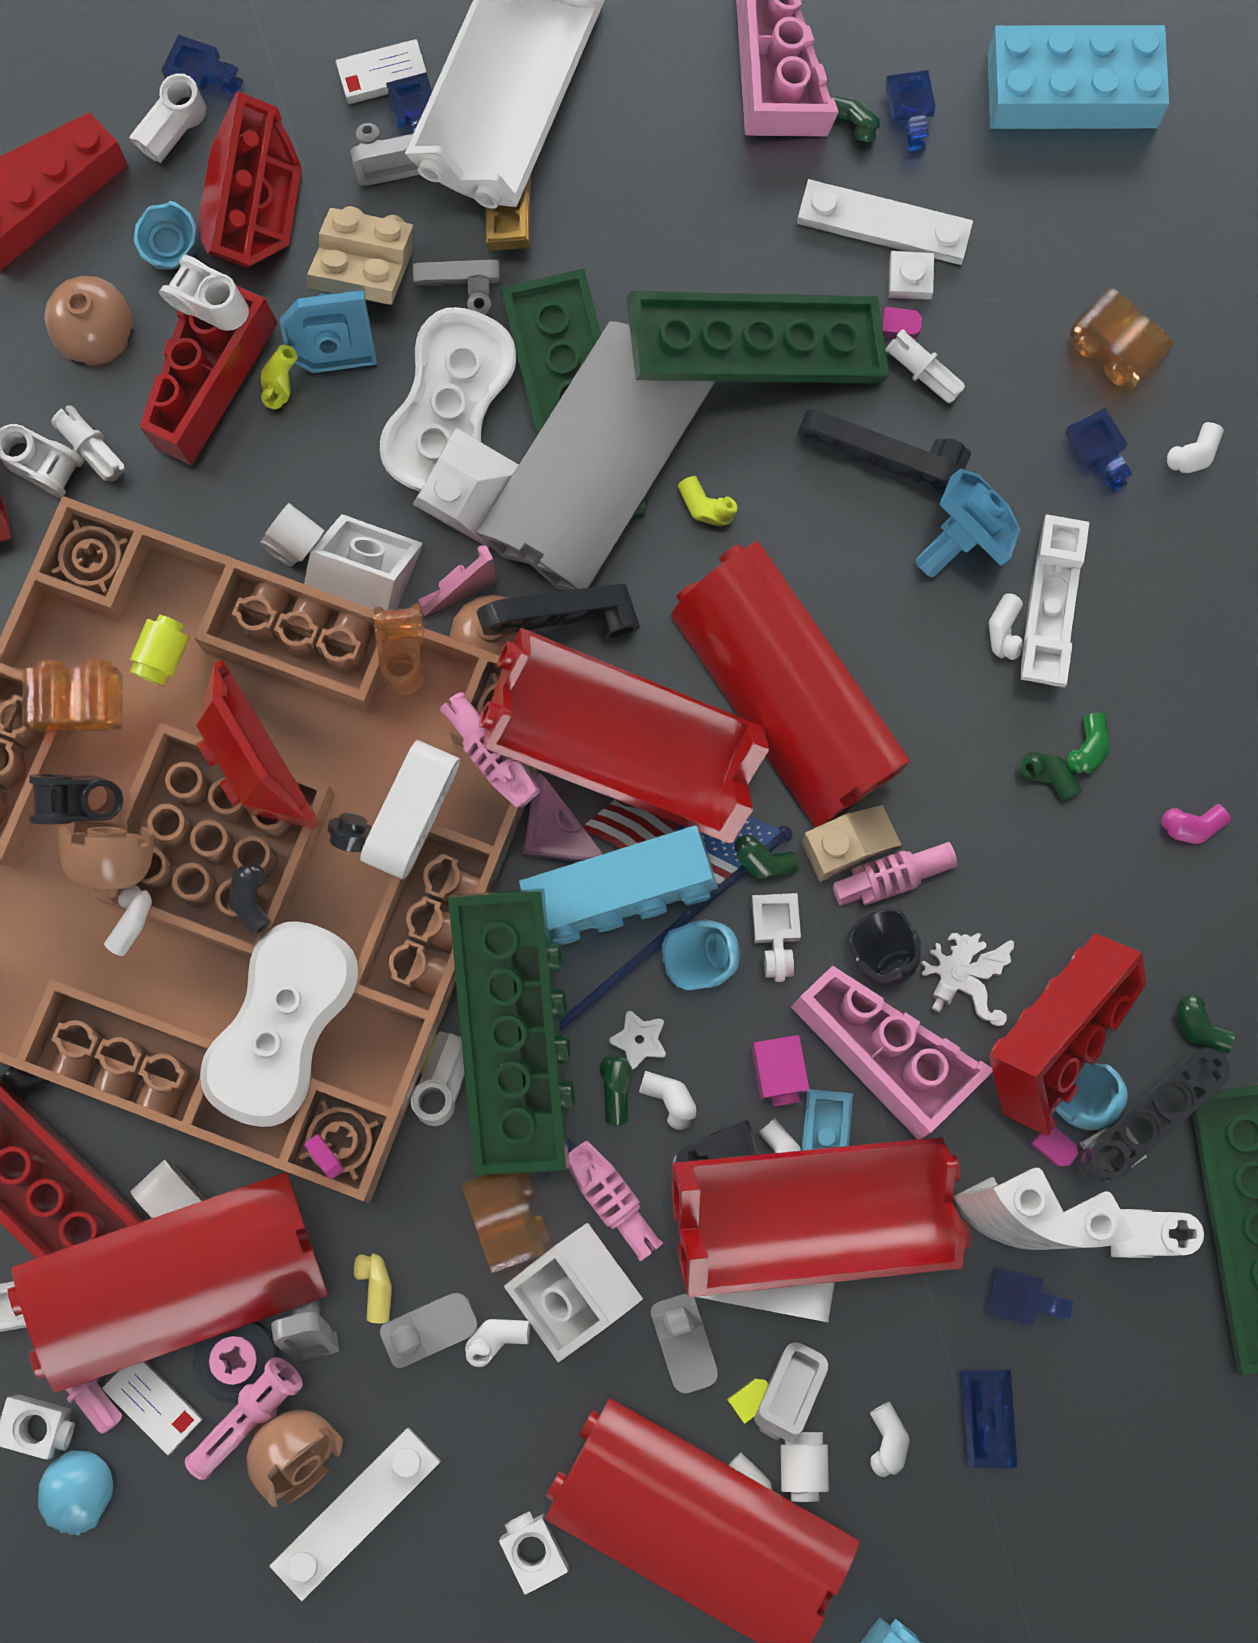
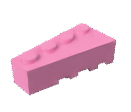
(780, 72)
(890, 1051)

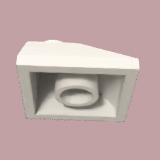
(465, 484)

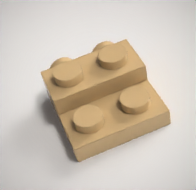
(361, 254)

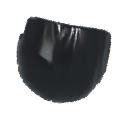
(886, 947)

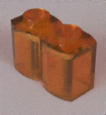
(1120, 339)
(72, 697)
(505, 1218)

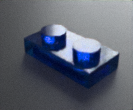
(989, 1418)

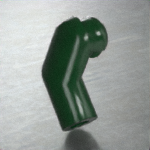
(860, 114)
(1050, 769)
(761, 861)
(1198, 1028)
(617, 1079)

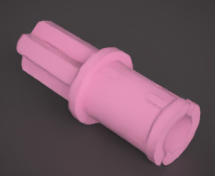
(95, 1405)

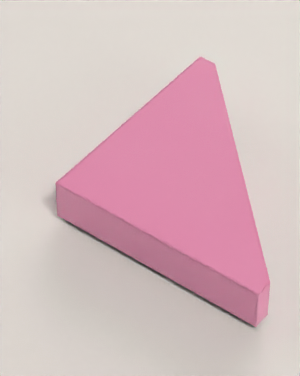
(461, 583)
(554, 829)

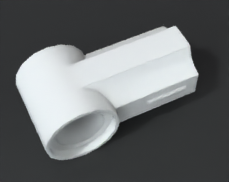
(168, 121)
(441, 1074)

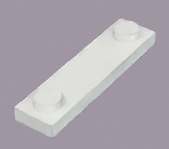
(884, 221)
(355, 1513)

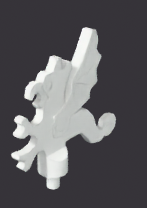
(958, 973)

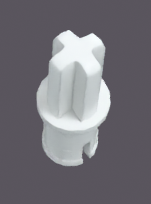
(925, 367)
(88, 443)

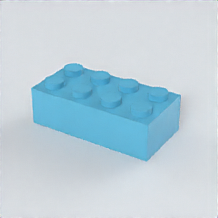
(1077, 77)
(625, 883)

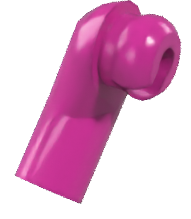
(1193, 828)

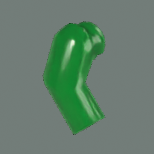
(1095, 747)

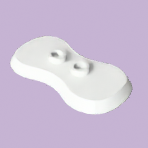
(458, 372)
(264, 1057)

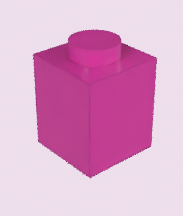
(780, 1070)

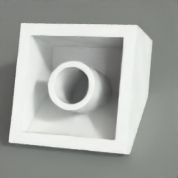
(362, 563)
(573, 1292)

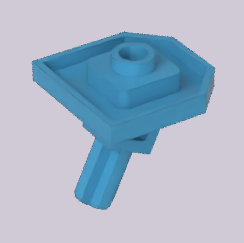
(330, 332)
(976, 518)

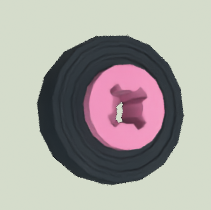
(247, 1362)

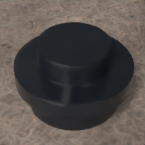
(348, 832)

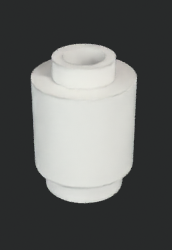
(805, 1467)

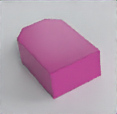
(897, 319)
(1056, 1147)
(324, 1156)

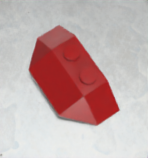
(249, 184)
(247, 755)

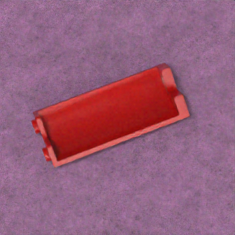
(790, 682)
(623, 736)
(817, 1216)
(166, 1283)
(700, 1528)

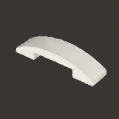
(1053, 601)

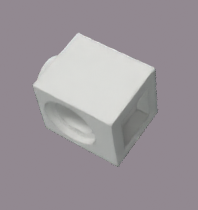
(15, 1422)
(533, 1574)

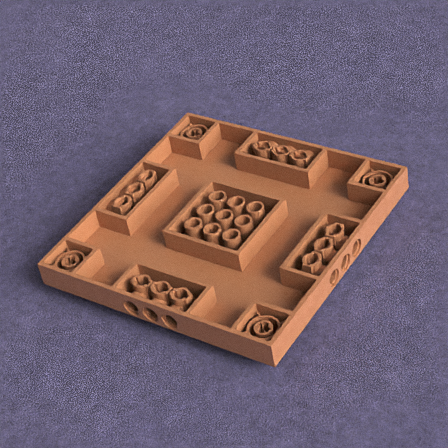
(312, 673)

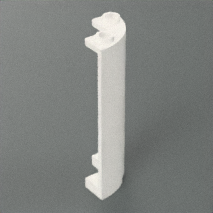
(500, 95)
(1030, 1217)

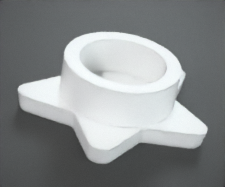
(626, 1039)

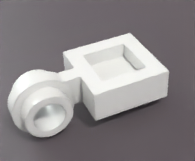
(775, 922)

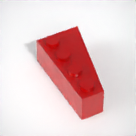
(52, 179)
(202, 377)
(1065, 1030)

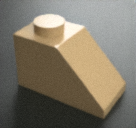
(849, 841)

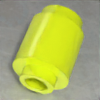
(159, 650)

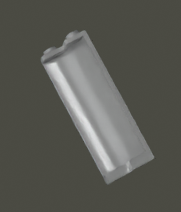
(590, 465)

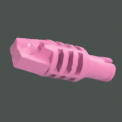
(507, 775)
(893, 874)
(611, 1198)

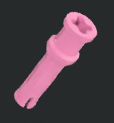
(254, 1406)

